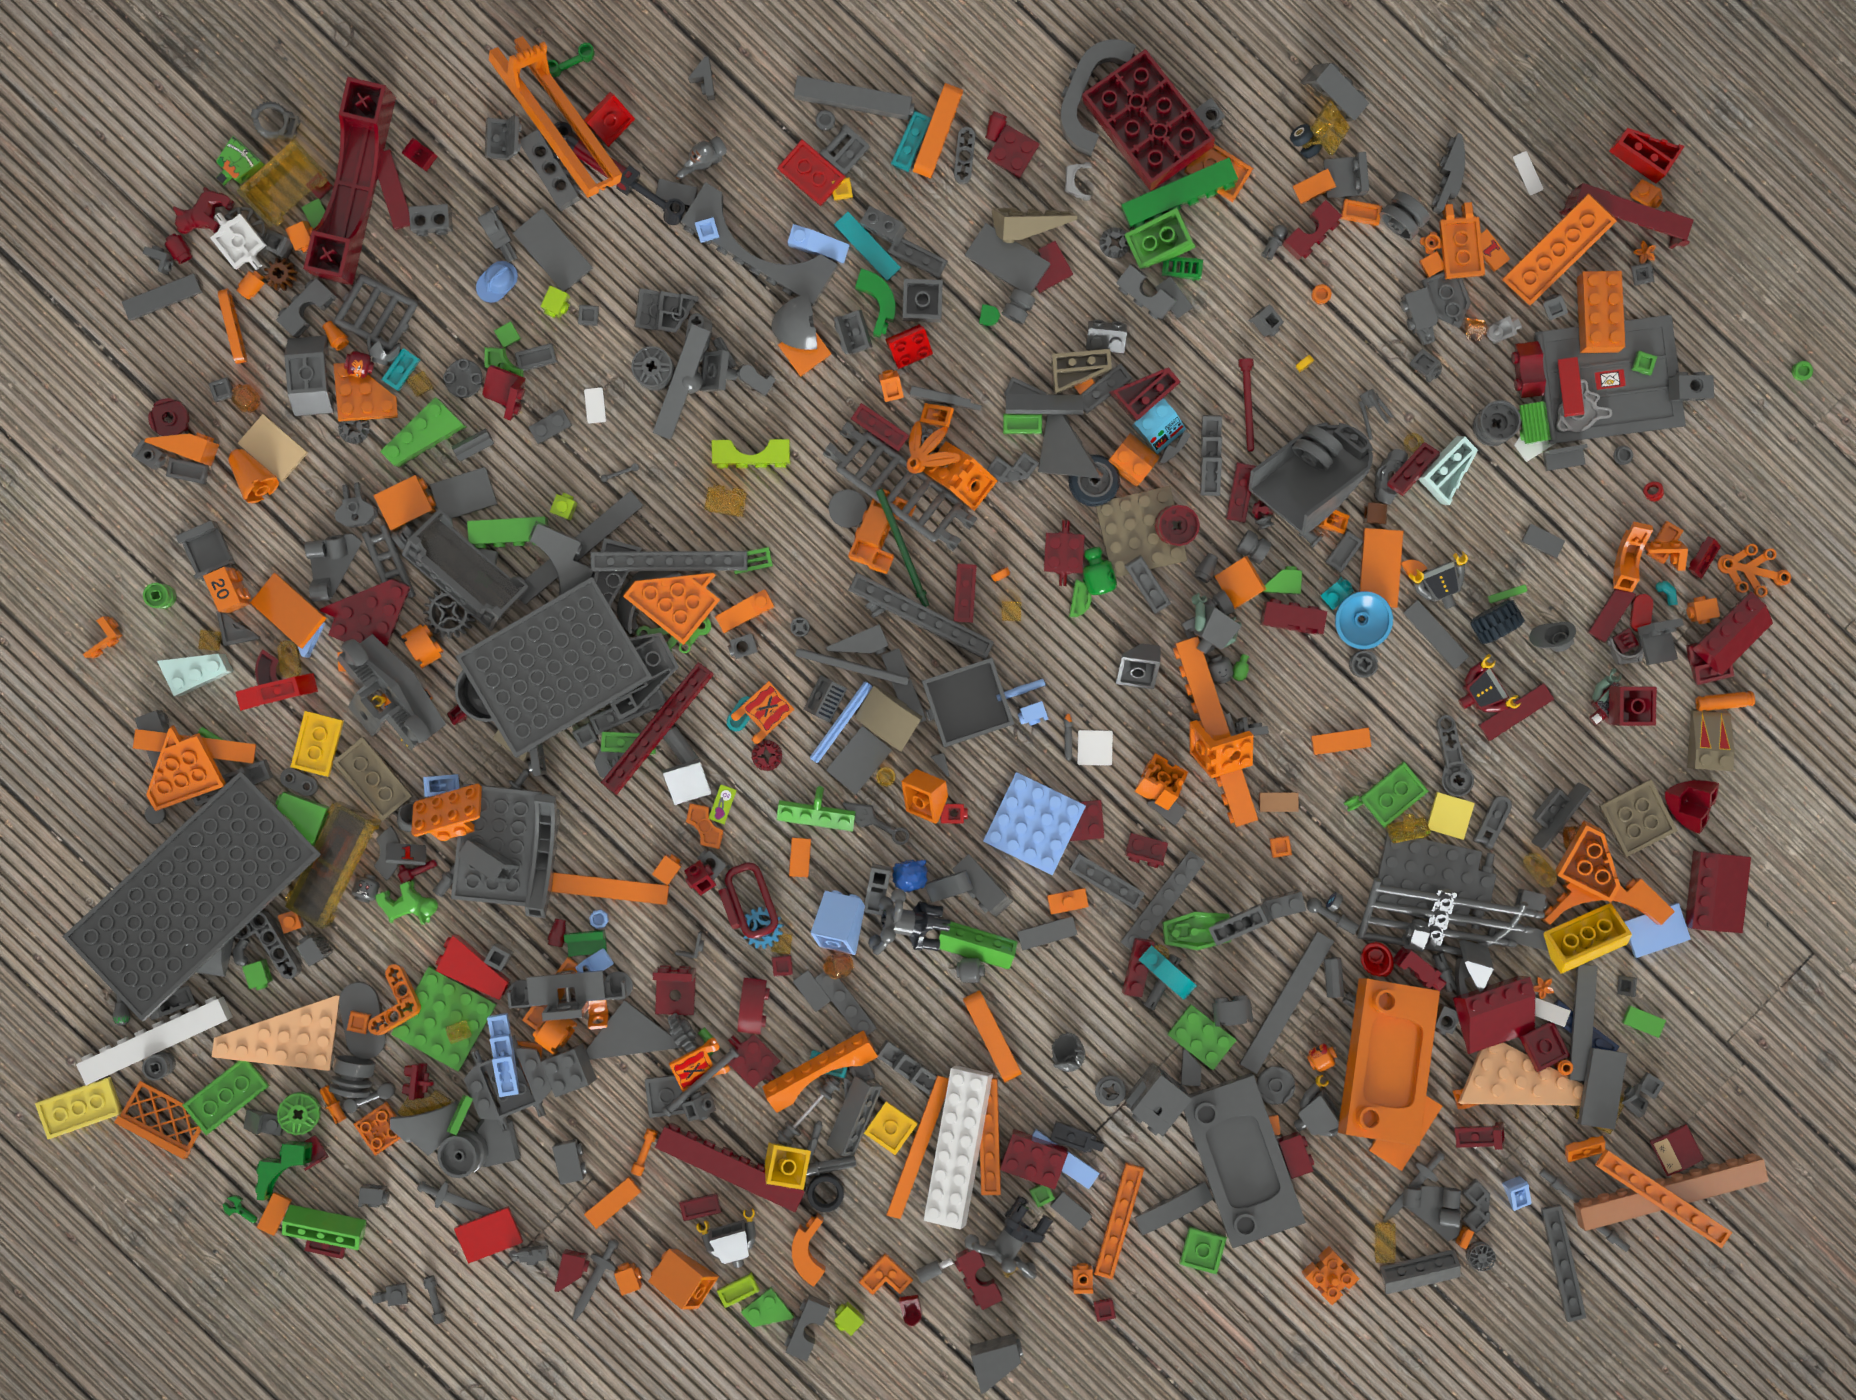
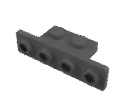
(1556, 812)

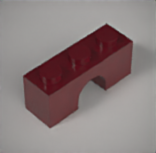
(1300, 243)
(985, 1292)

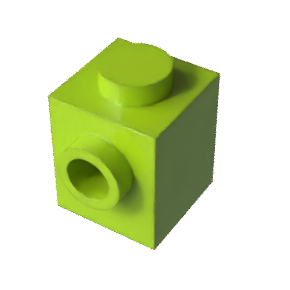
(555, 302)
(564, 506)
(848, 1318)

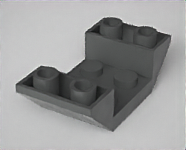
(308, 376)

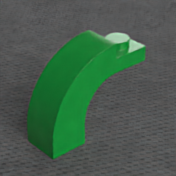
(876, 287)

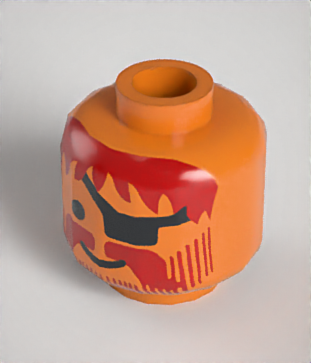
(1322, 1057)

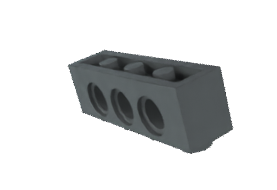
(562, 198)

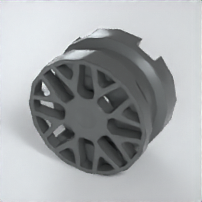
(1363, 664)
(1480, 1255)

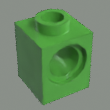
(258, 974)

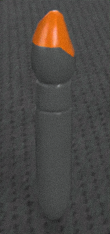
(1068, 737)

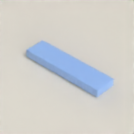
(1074, 1166)

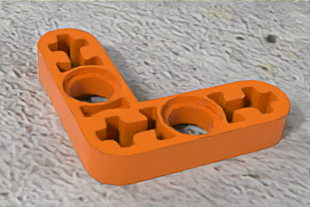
(403, 1002)

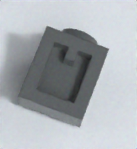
(1427, 365)

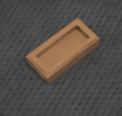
(1278, 802)

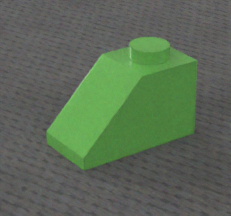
(1285, 581)

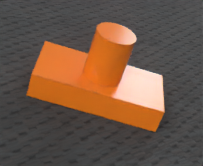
(1067, 901)

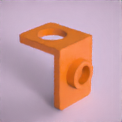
(598, 1010)

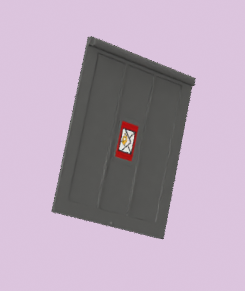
(1635, 398)

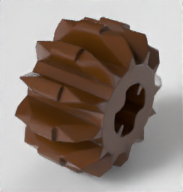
(273, 273)

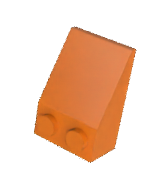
(198, 447)

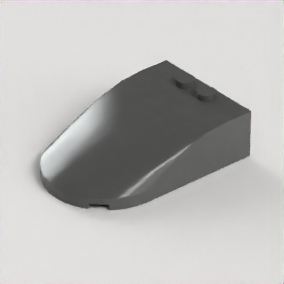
(1307, 494)

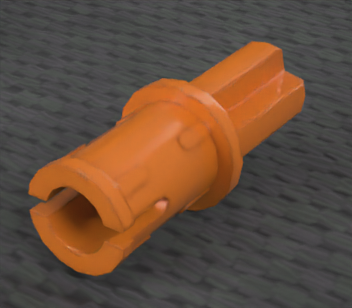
(332, 1104)

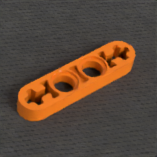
(232, 326)

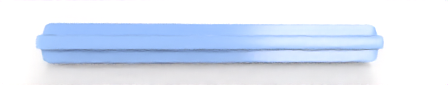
(841, 722)

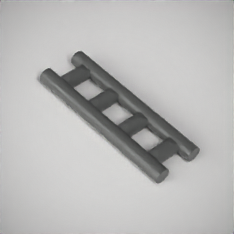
(391, 553)

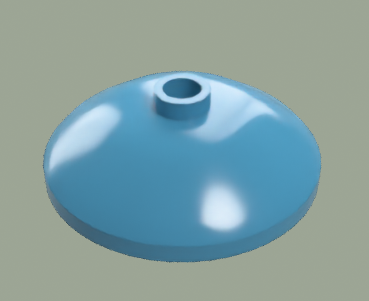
(1376, 622)

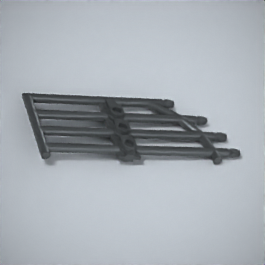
(1440, 916)

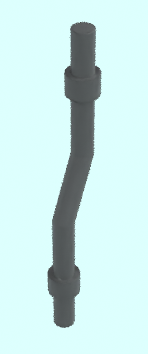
(1558, 1184)

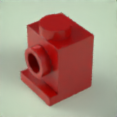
(946, 818)

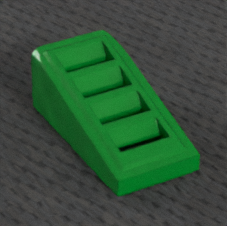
(1189, 275)

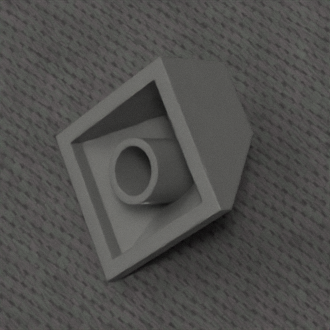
(1139, 666)

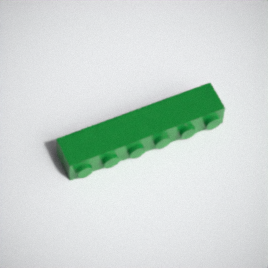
(1179, 193)

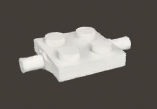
(238, 241)

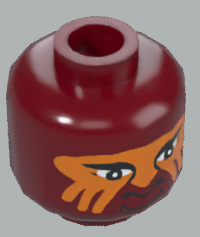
(358, 364)

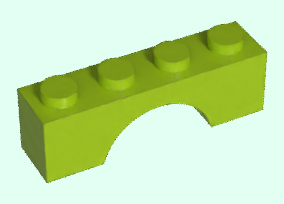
(775, 453)

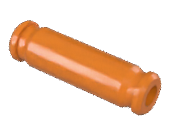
(1725, 701)

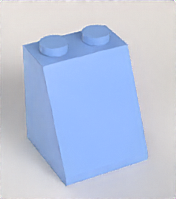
(838, 922)

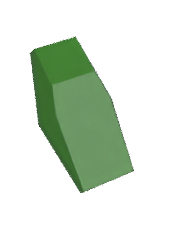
(1191, 930)

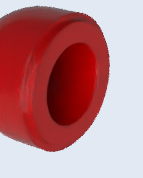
(1653, 497)

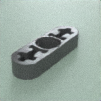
(971, 142)

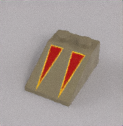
(1711, 741)

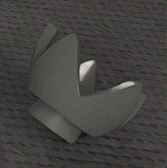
(381, 355)

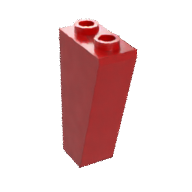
(468, 967)

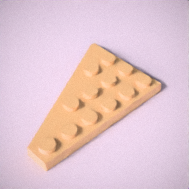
(291, 1039)
(1508, 1077)

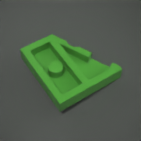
(767, 1309)

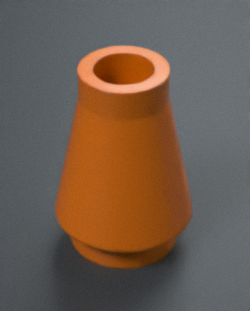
(336, 337)

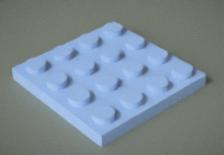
(1034, 823)

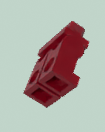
(1419, 968)

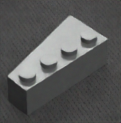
(611, 581)

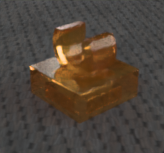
(1475, 326)

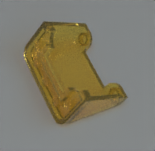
(282, 183)

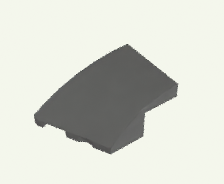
(662, 310)

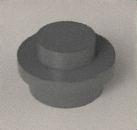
(1623, 455)

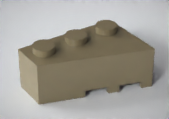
(1078, 367)

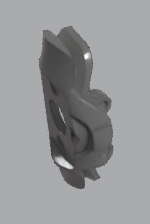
(1393, 462)

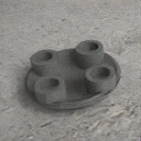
(463, 378)

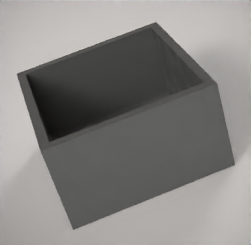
(966, 702)

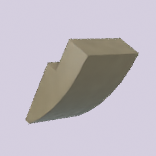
(888, 717)

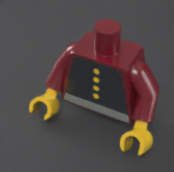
(1485, 690)

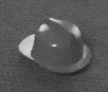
(1554, 636)

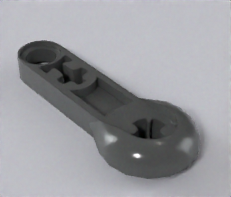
(1453, 761)

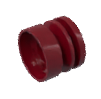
(1187, 524)

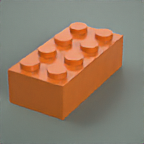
(1600, 312)

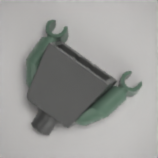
(1213, 626)

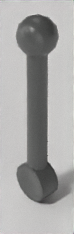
(635, 467)

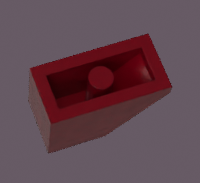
(571, 1268)

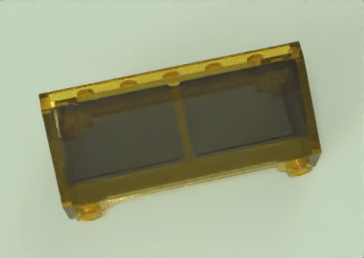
(326, 878)

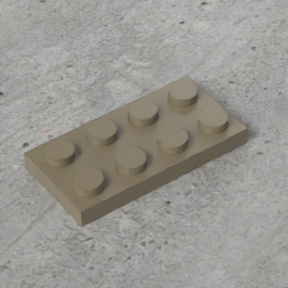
(372, 778)

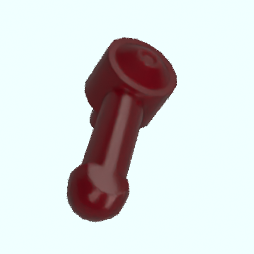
(407, 874)

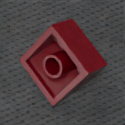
(1632, 705)

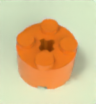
(422, 646)
(554, 1034)

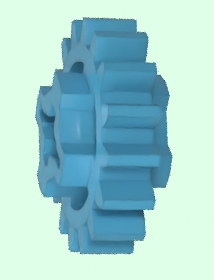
(758, 921)

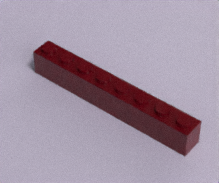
(725, 1165)

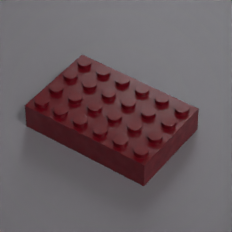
(1148, 120)

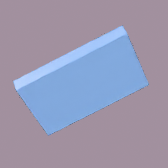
(1650, 937)

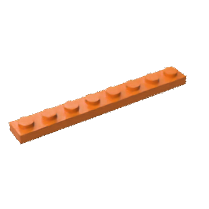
(1663, 1198)

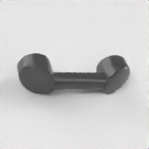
(385, 1091)

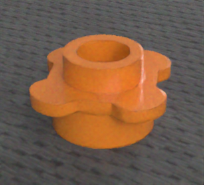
(1425, 241)

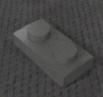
(550, 426)

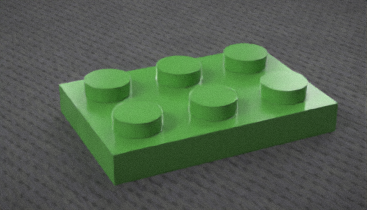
(1201, 1037)

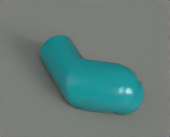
(1669, 590)

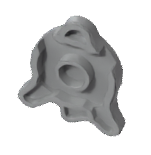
(1591, 412)

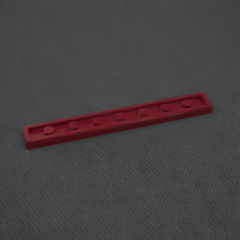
(657, 728)

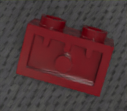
(1146, 849)

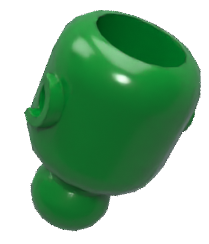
(1099, 573)

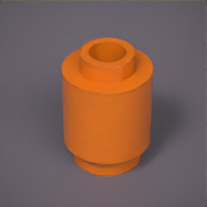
(250, 284)

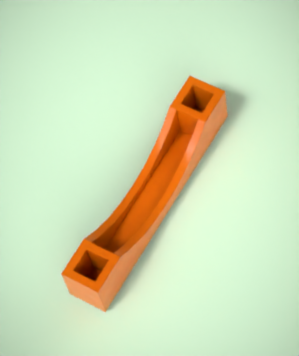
(851, 1052)

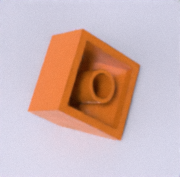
(924, 795)

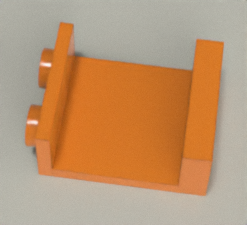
(405, 502)

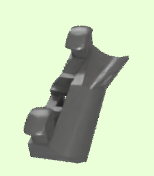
(378, 669)

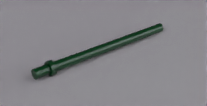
(920, 593)

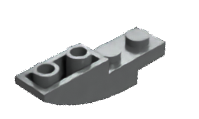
(1453, 167)

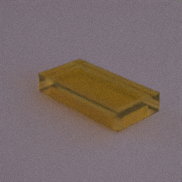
(1385, 1242)

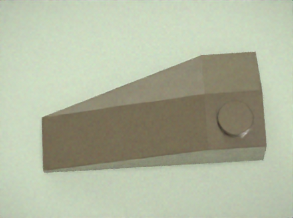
(1018, 225)

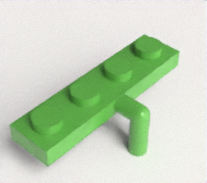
(816, 814)

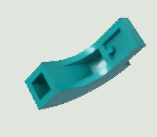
(1167, 972)

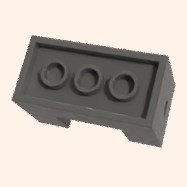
(1157, 1100)

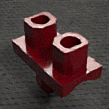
(419, 1081)

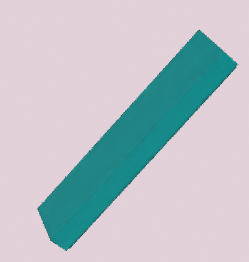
(867, 246)

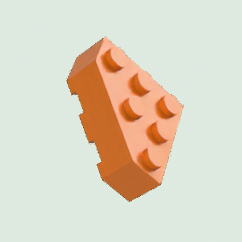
(1590, 863)

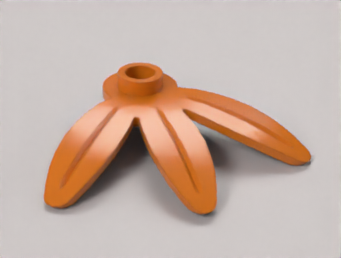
(920, 453)

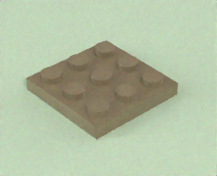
(1637, 818)

